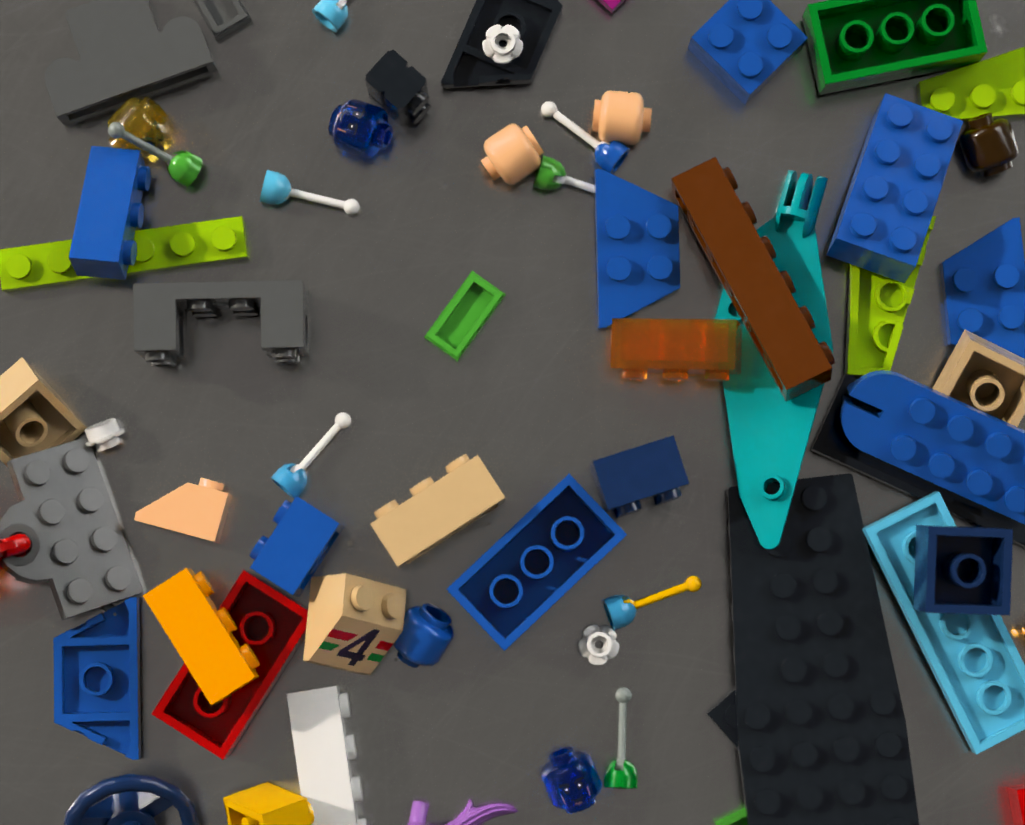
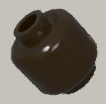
(988, 145)

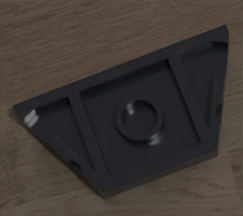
(474, 69)

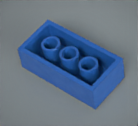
(895, 188)
(536, 562)

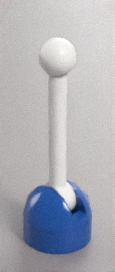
(607, 155)

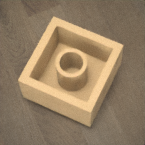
(985, 378)

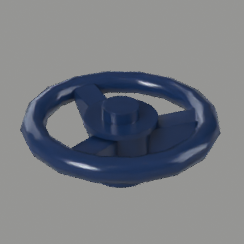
(131, 801)

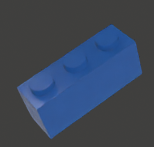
(109, 213)

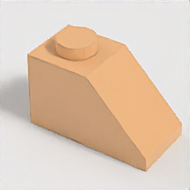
(190, 510)

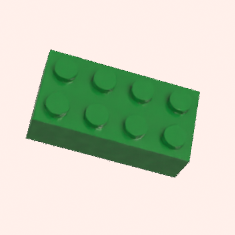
(889, 39)

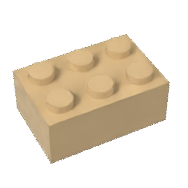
(437, 510)

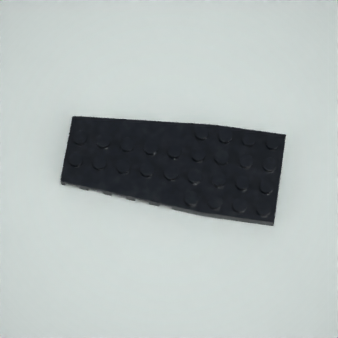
(815, 669)

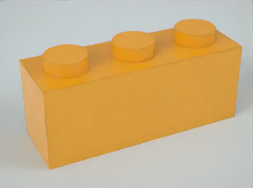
(202, 634)

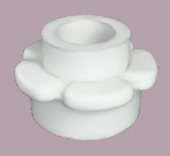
(500, 54)
(104, 434)
(587, 644)

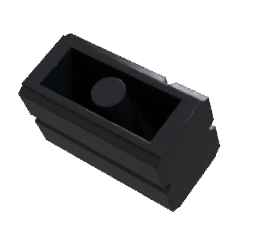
(398, 89)

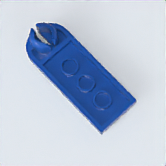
(939, 440)

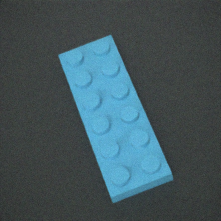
(966, 652)

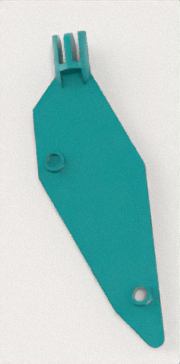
(765, 429)

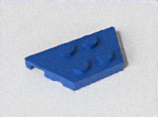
(633, 247)
(987, 289)
(101, 679)

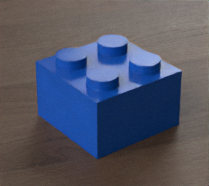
(747, 45)
(295, 546)

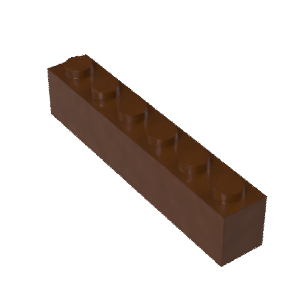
(752, 279)

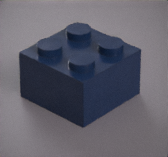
(640, 475)
(963, 570)

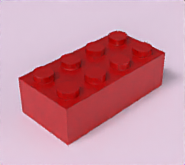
(273, 630)

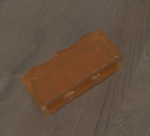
(676, 348)

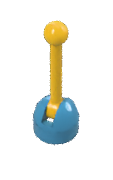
(622, 609)

